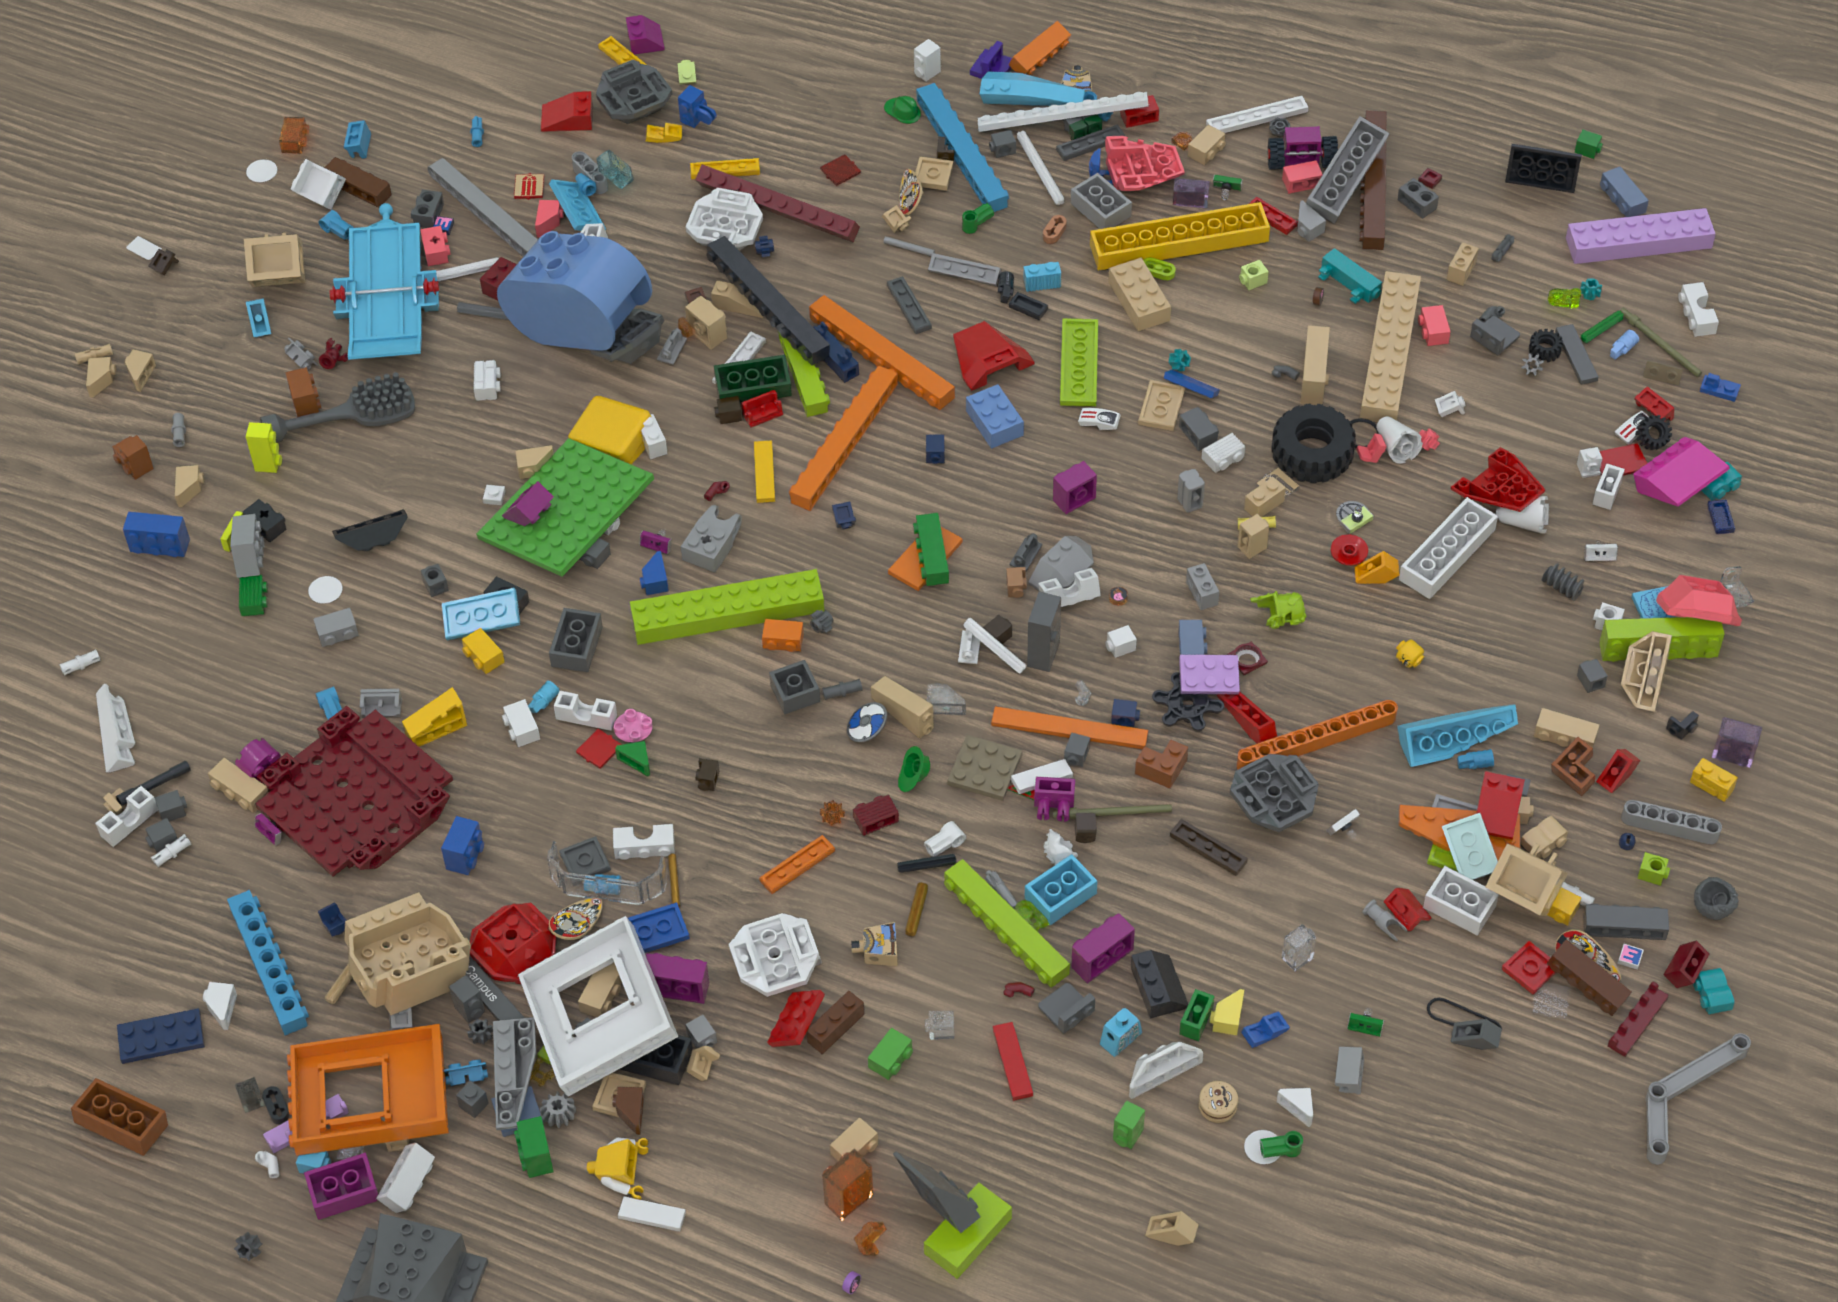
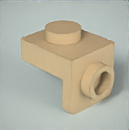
(896, 219)
(111, 803)
(701, 1062)

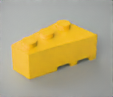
(436, 719)

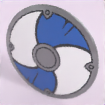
(867, 722)

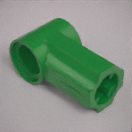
(974, 218)
(1280, 1145)

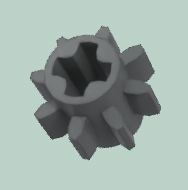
(821, 621)
(480, 1031)
(248, 1246)

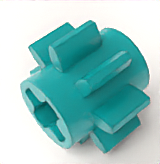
(1591, 289)
(1179, 360)

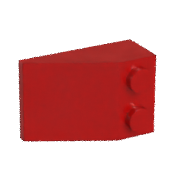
(568, 113)
(1500, 803)

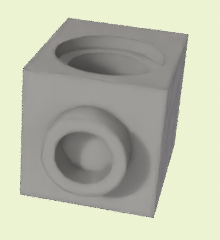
(701, 1032)

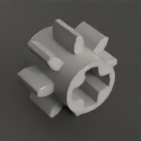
(1527, 365)

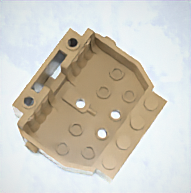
(408, 969)

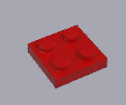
(1529, 967)

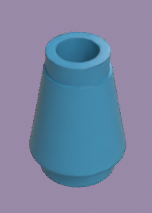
(585, 184)

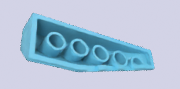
(1026, 90)
(1449, 734)

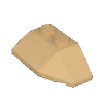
(1646, 669)

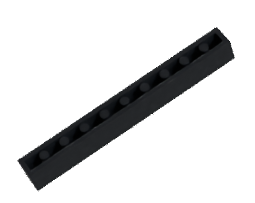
(768, 300)

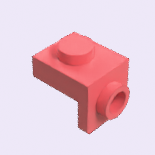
(1373, 450)

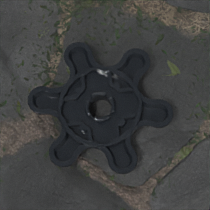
(1189, 713)

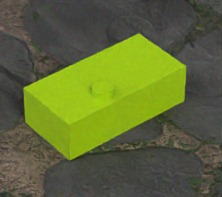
(958, 1250)

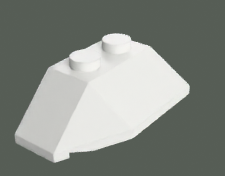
(1162, 1066)

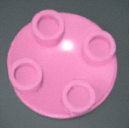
(632, 726)

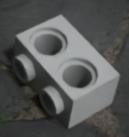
(1202, 586)

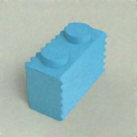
(1042, 276)

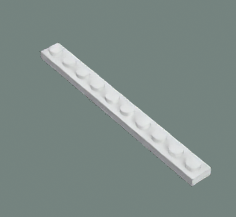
(1069, 110)

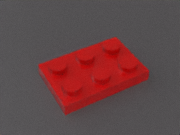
(795, 1018)

